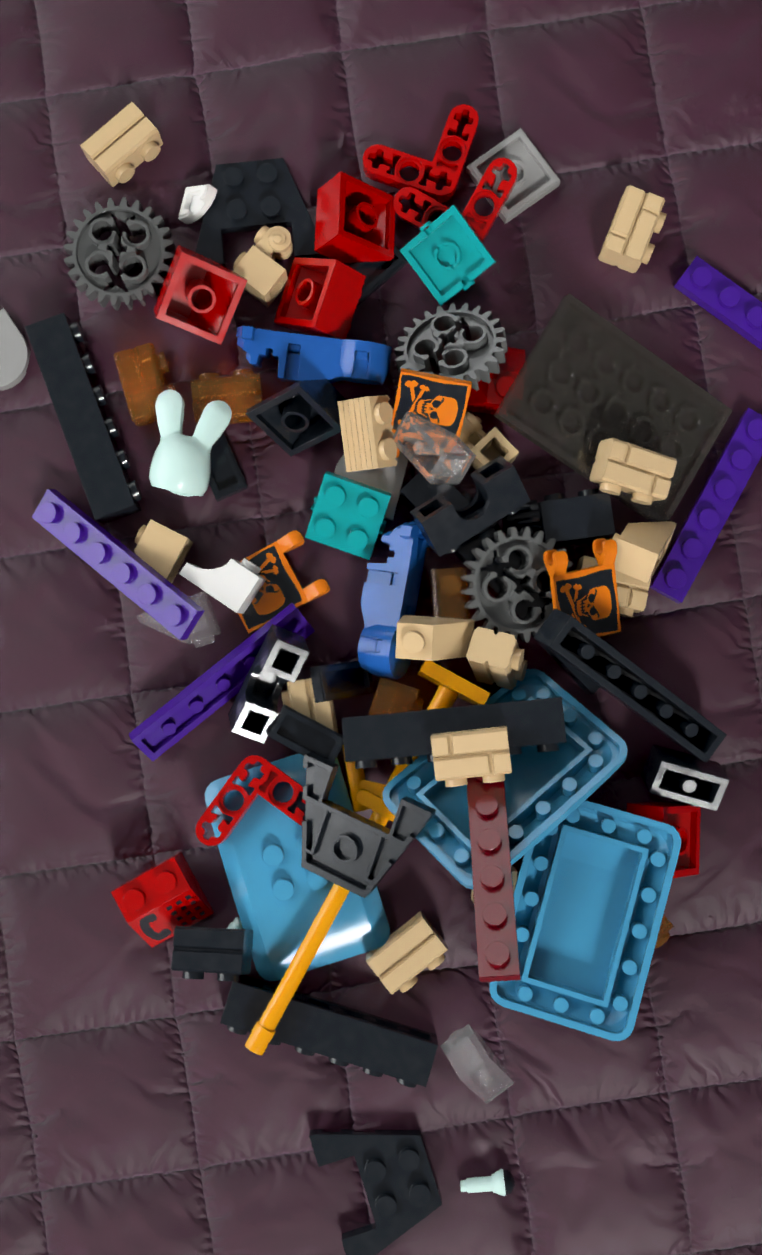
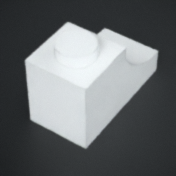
(231, 584)

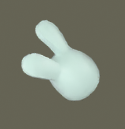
(180, 460)

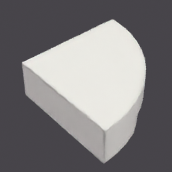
(196, 202)

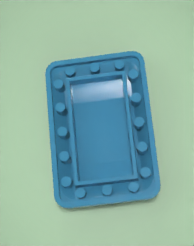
(537, 792)
(278, 894)
(590, 919)

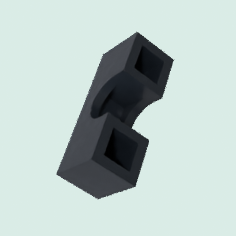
(497, 496)
(257, 700)

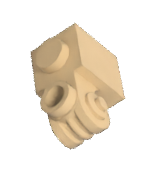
(258, 266)
(484, 445)

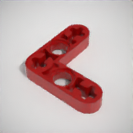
(438, 169)
(480, 224)
(262, 787)

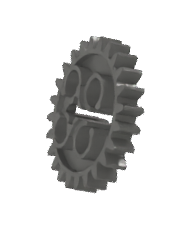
(89, 253)
(443, 339)
(500, 611)

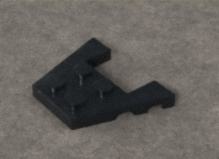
(251, 197)
(347, 845)
(394, 1178)

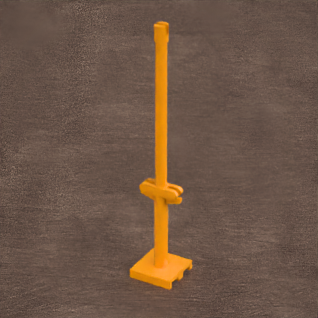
(370, 796)

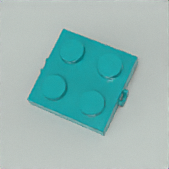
(447, 255)
(348, 515)

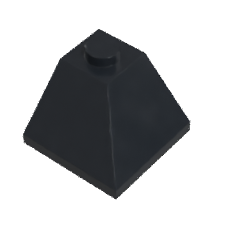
(299, 415)

